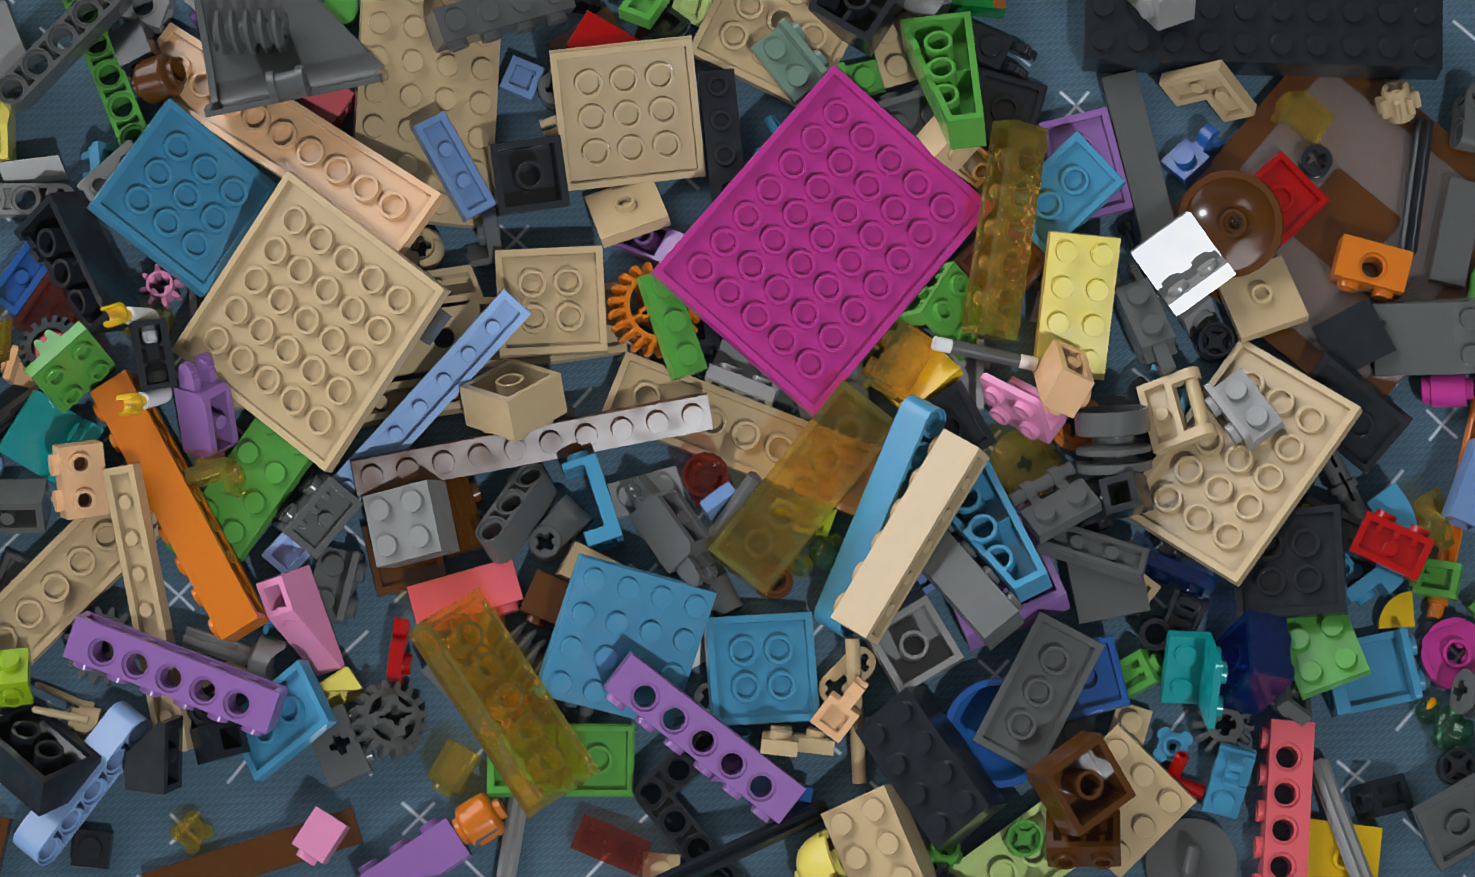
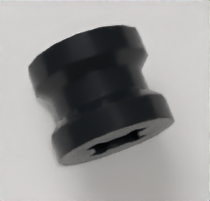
(1461, 762)

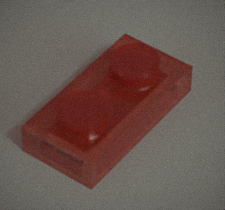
(611, 845)

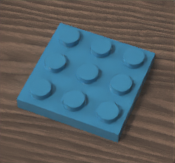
(761, 668)

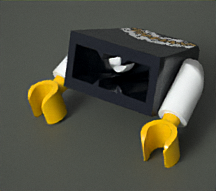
(152, 356)

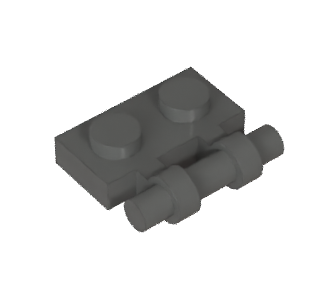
(1058, 511)

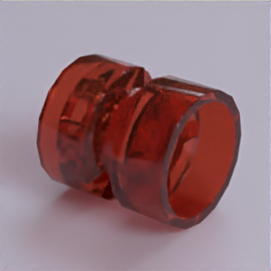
(703, 475)

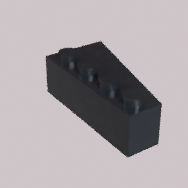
(78, 257)

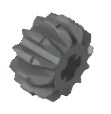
(1231, 736)

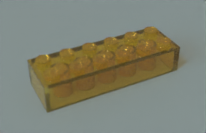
(802, 489)
(503, 702)

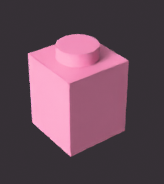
(319, 837)

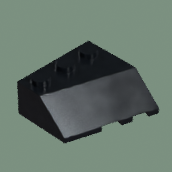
(858, 21)

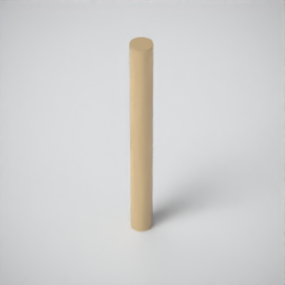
(853, 669)

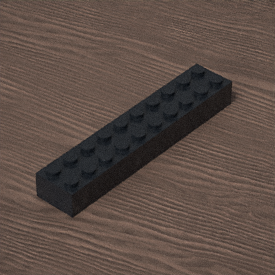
(1273, 38)

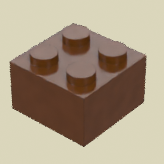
(1080, 783)

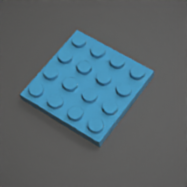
(183, 197)
(618, 611)

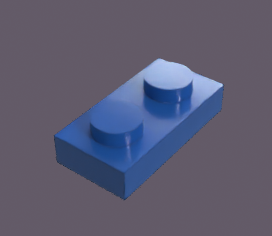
(20, 280)

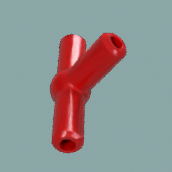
(1176, 768)

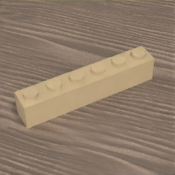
(909, 536)

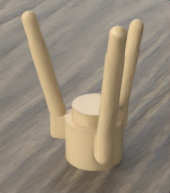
(80, 719)

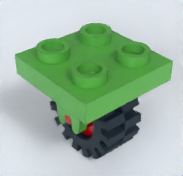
(63, 360)

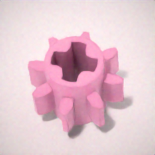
(153, 283)

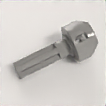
(257, 658)

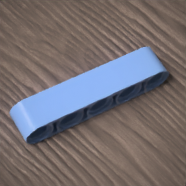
(112, 738)

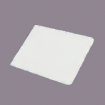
(33, 170)

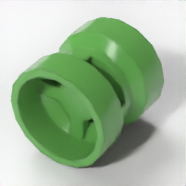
(1027, 834)

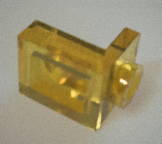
(1303, 115)

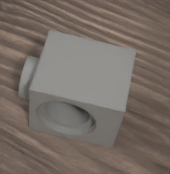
(157, 19)

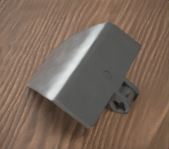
(319, 58)

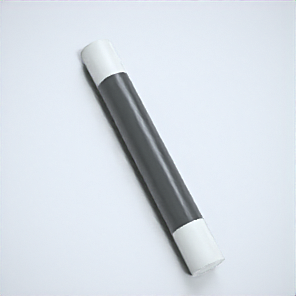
(984, 353)

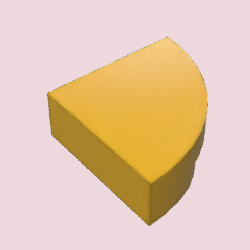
(1397, 612)

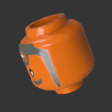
(480, 820)

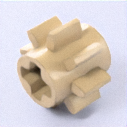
(1398, 102)

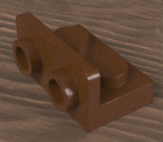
(1096, 848)

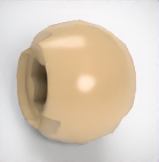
(433, 255)

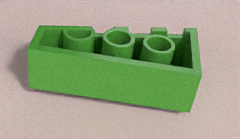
(947, 70)

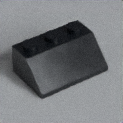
(42, 759)

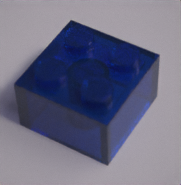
(1256, 661)

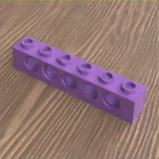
(264, 696)
(783, 787)

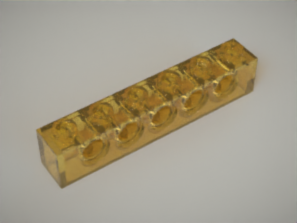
(1005, 230)

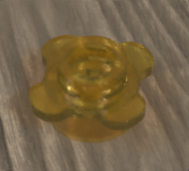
(181, 832)

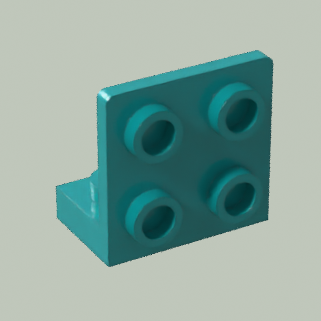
(40, 427)
(1194, 673)

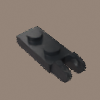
(993, 48)

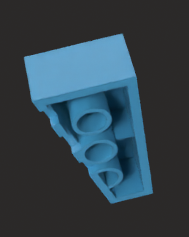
(998, 537)

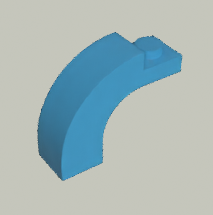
(1394, 502)

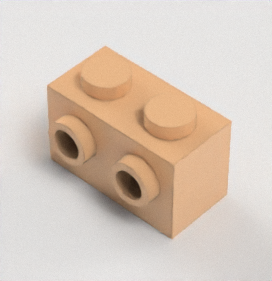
(1064, 379)
(79, 479)

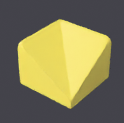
(341, 687)

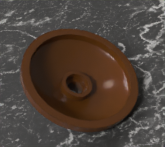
(1240, 194)

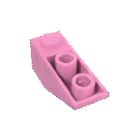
(301, 618)

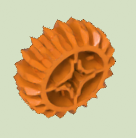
(628, 322)

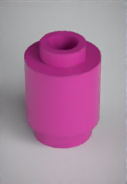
(1447, 390)

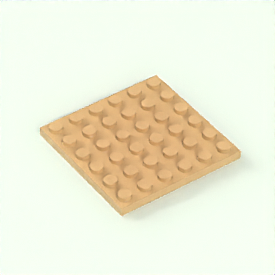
(311, 320)

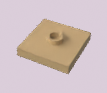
(627, 212)
(1263, 301)

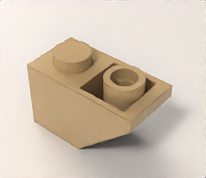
(966, 162)

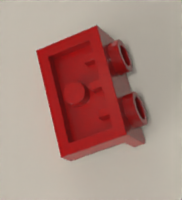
(1392, 544)

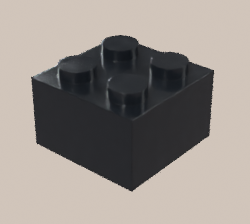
(528, 175)

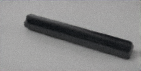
(1415, 185)

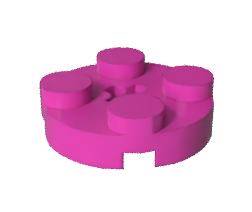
(1435, 646)

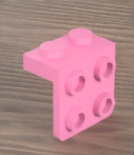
(1020, 407)

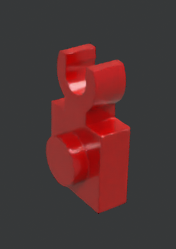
(399, 659)

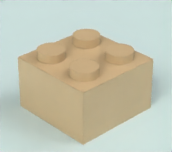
(513, 399)

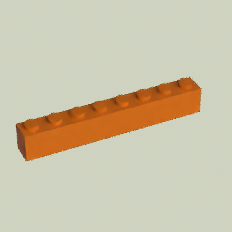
(182, 512)

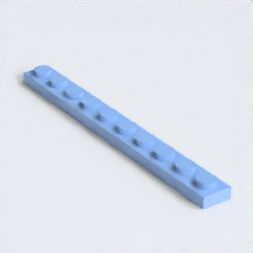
(422, 403)

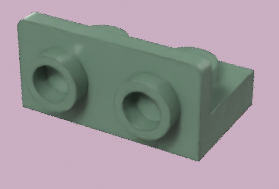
(790, 60)

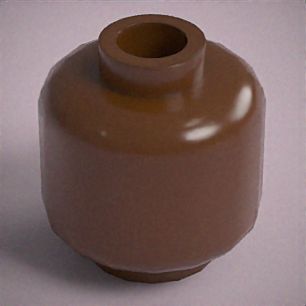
(159, 78)

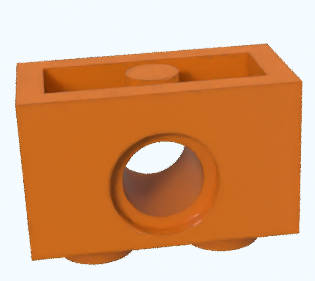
(1391, 262)

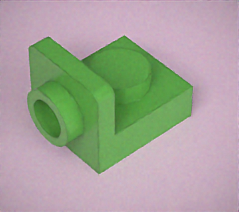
(866, 76)
(1439, 580)
(1141, 670)

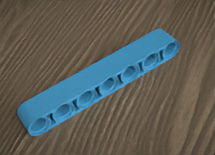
(901, 454)

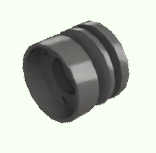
(1113, 439)

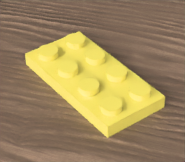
(1078, 295)

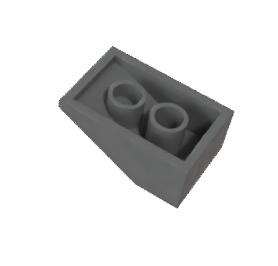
(1428, 337)

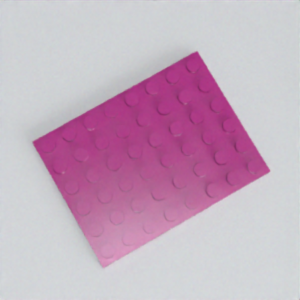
(821, 240)

